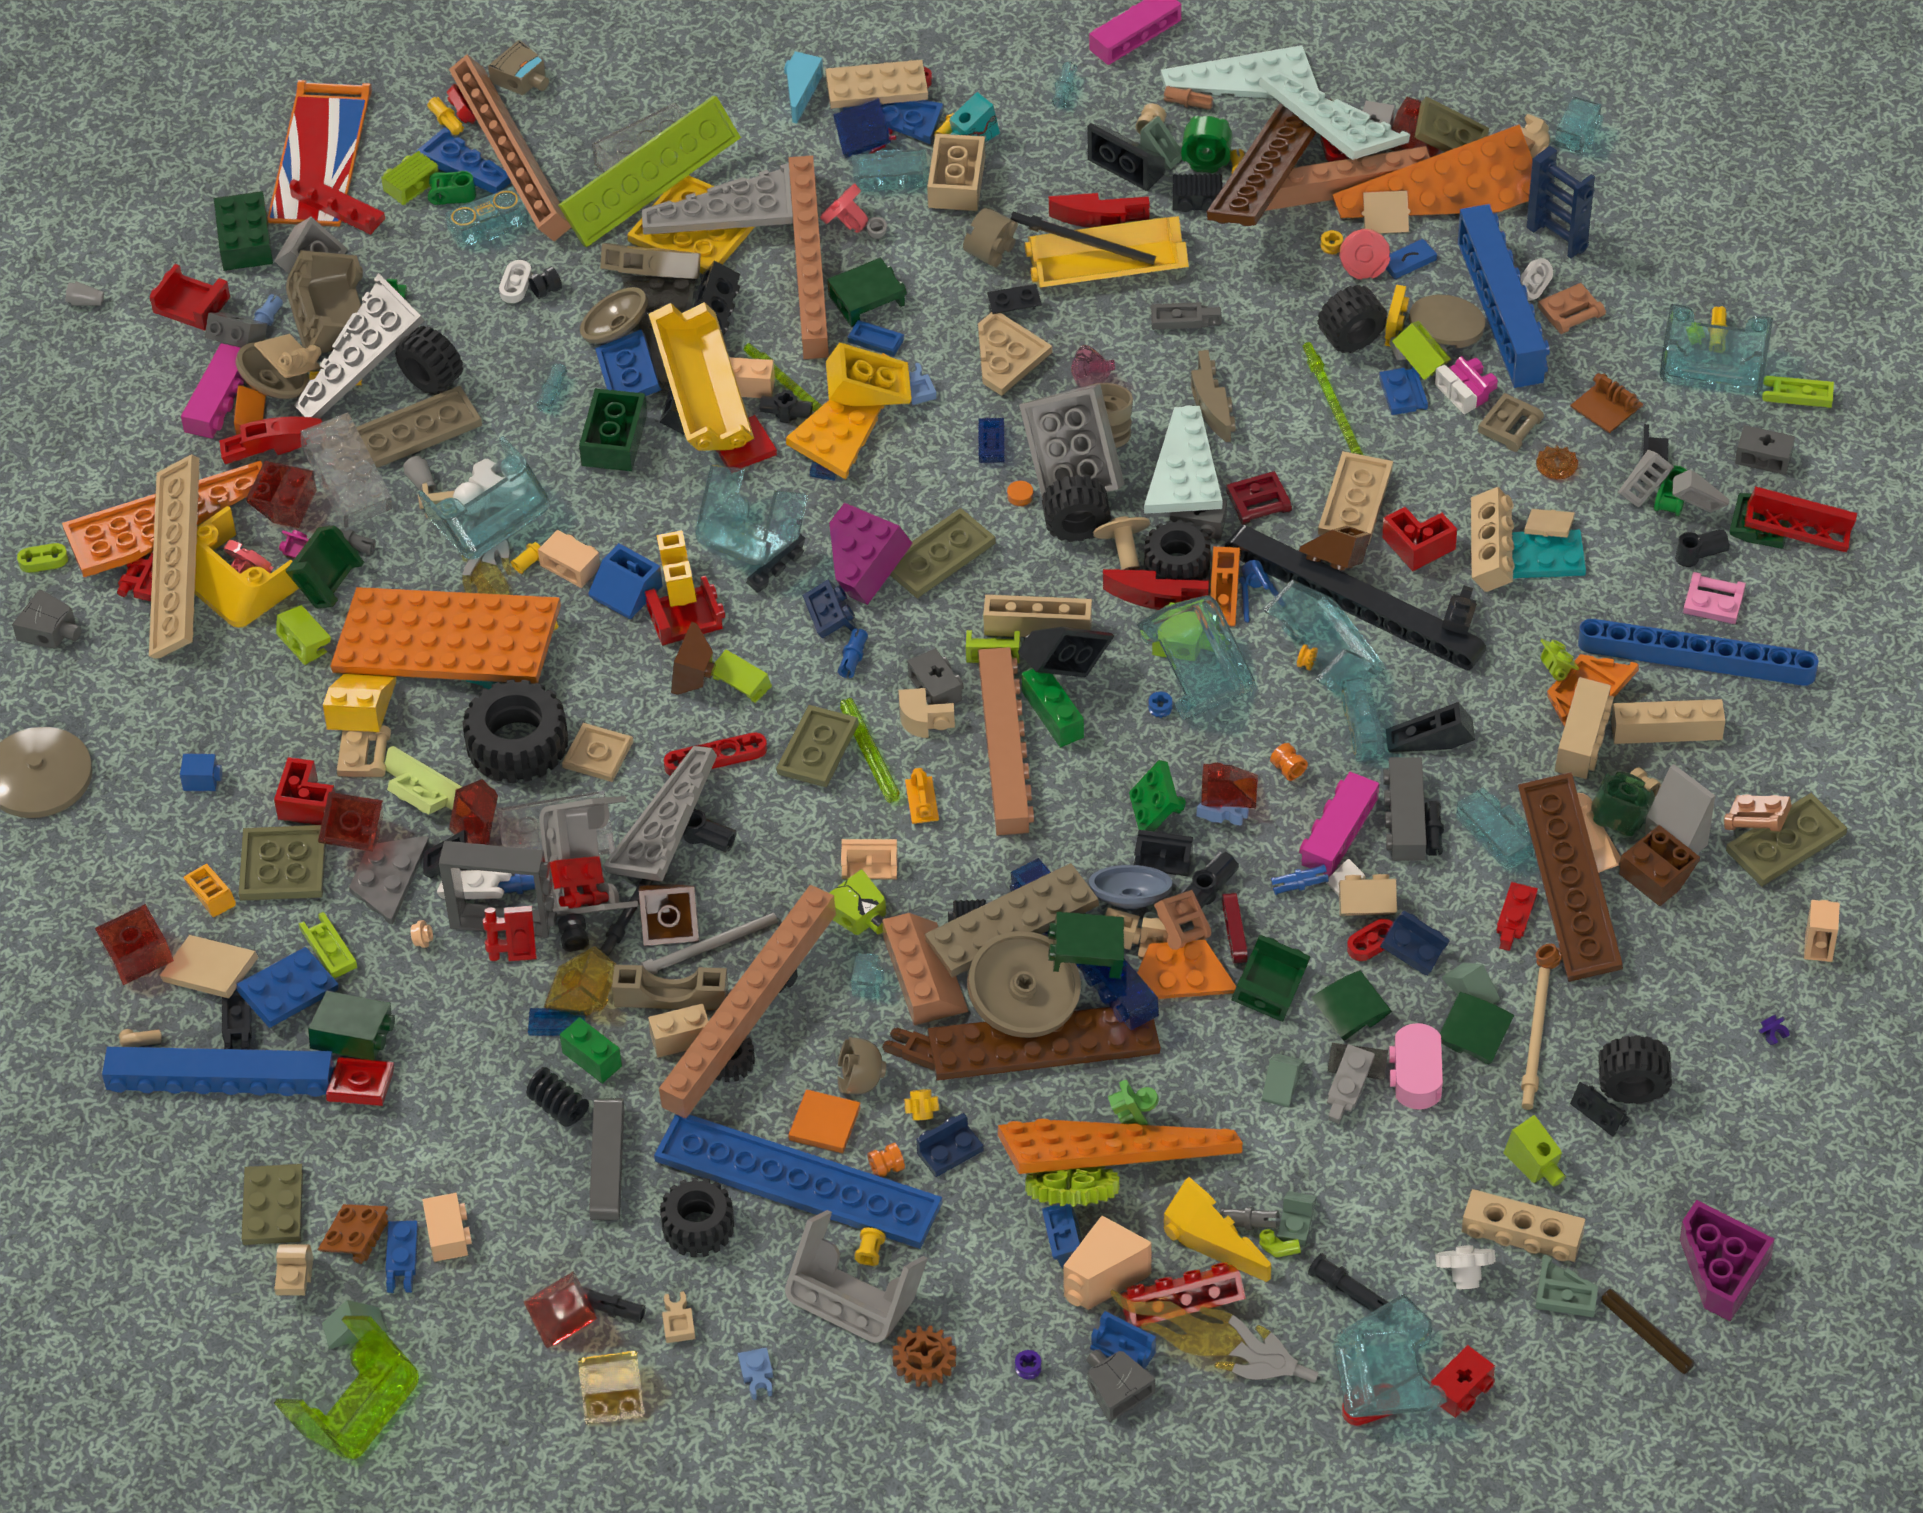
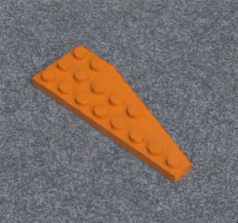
(1472, 175)
(127, 530)
(1080, 1144)

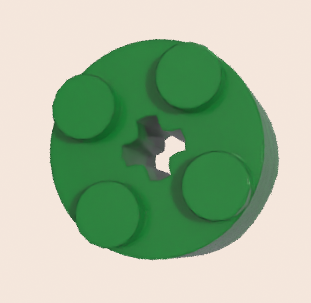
(1206, 143)

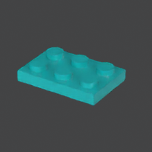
(1548, 556)

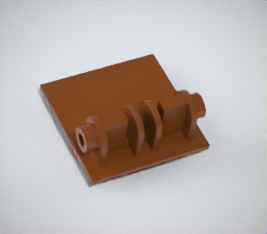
(1607, 403)
(355, 1231)

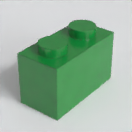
(590, 1050)

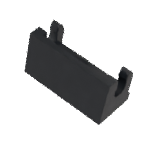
(1164, 852)

